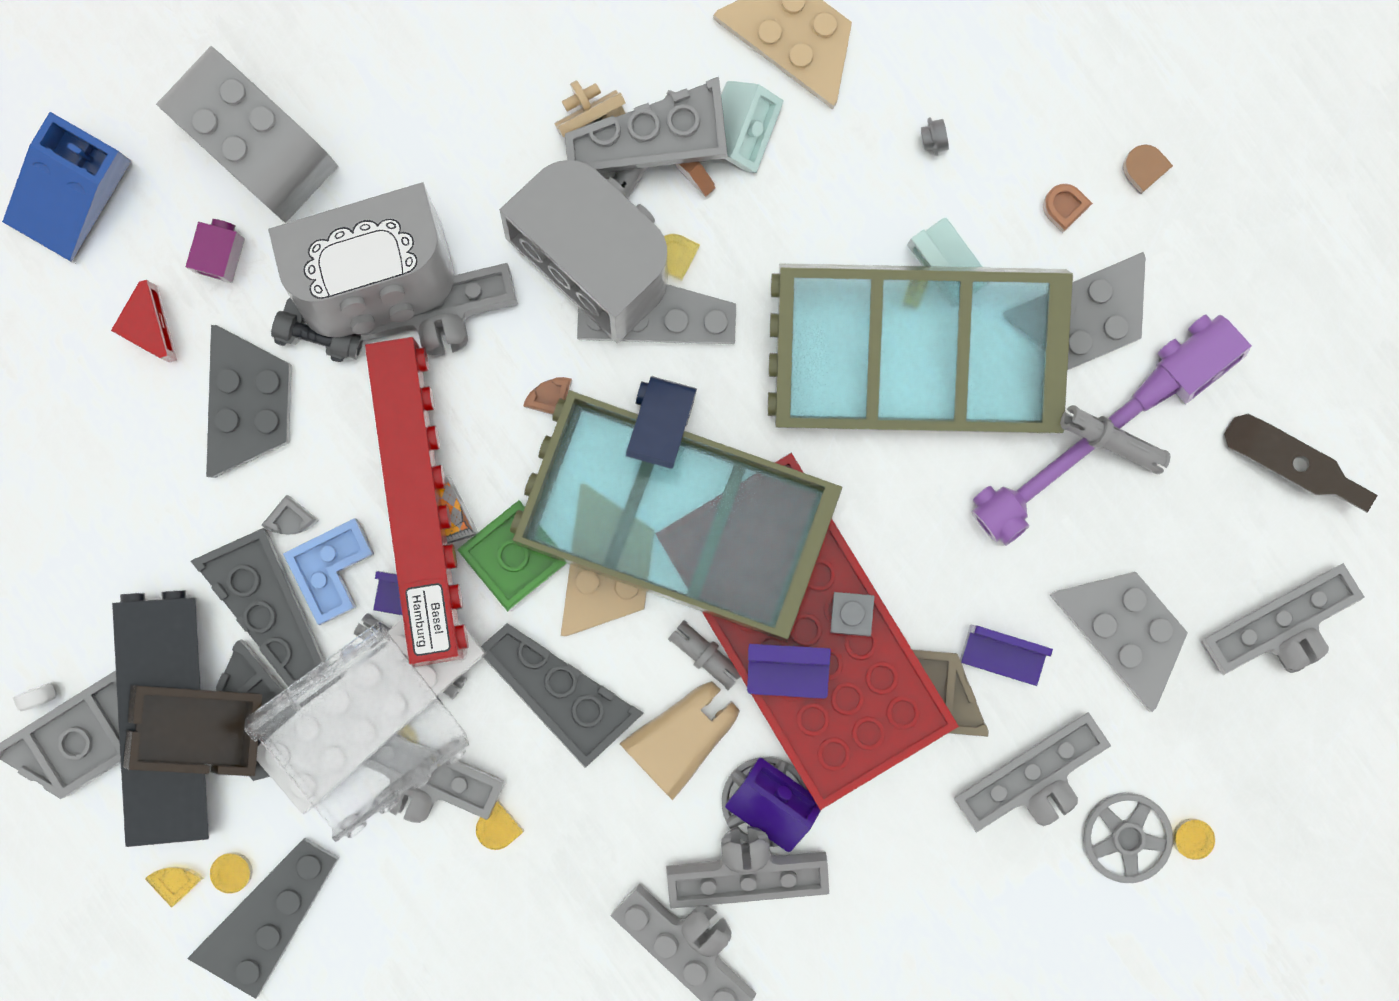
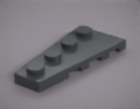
(260, 596)
(567, 701)
(262, 926)

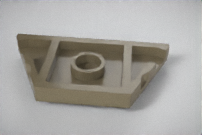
(952, 684)

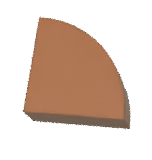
(697, 176)
(547, 394)

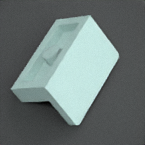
(748, 122)
(942, 247)

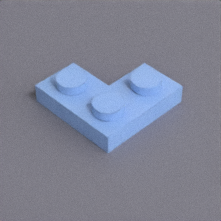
(318, 566)

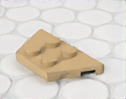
(796, 36)
(597, 600)

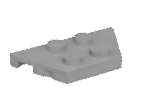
(1106, 310)
(1128, 630)
(70, 741)

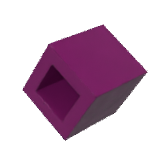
(215, 250)

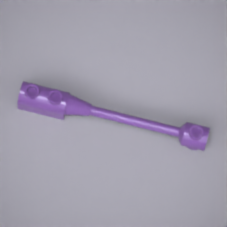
(1194, 367)

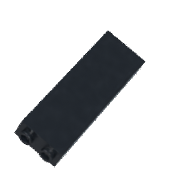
(157, 649)

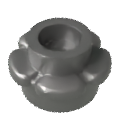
(935, 136)

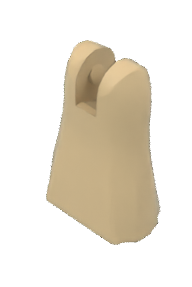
(680, 739)

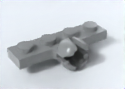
(470, 295)
(1286, 625)
(1035, 777)
(455, 784)
(747, 874)
(684, 945)

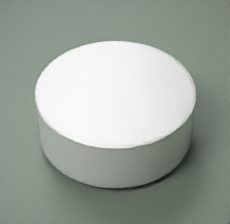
(34, 697)

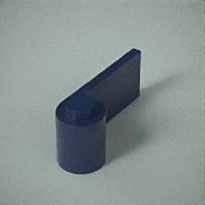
(660, 421)

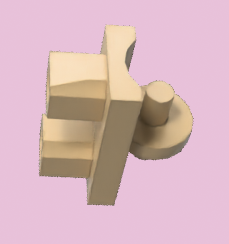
(602, 108)

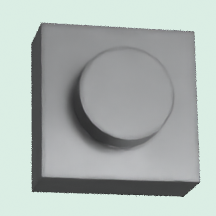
(852, 614)

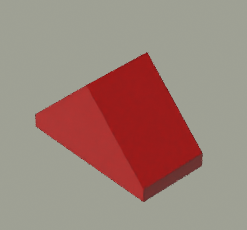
(145, 322)

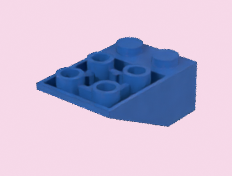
(63, 186)

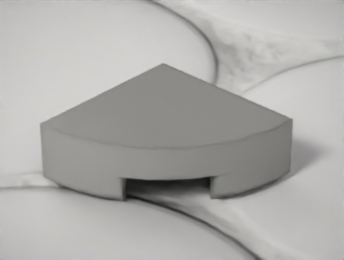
(289, 518)

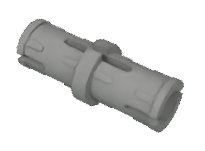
(705, 654)

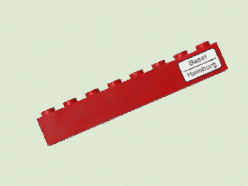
(415, 503)

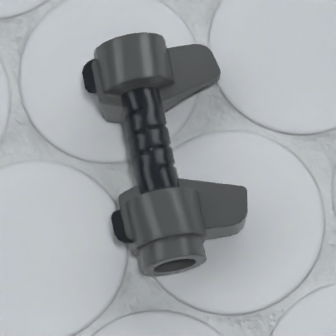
(290, 328)

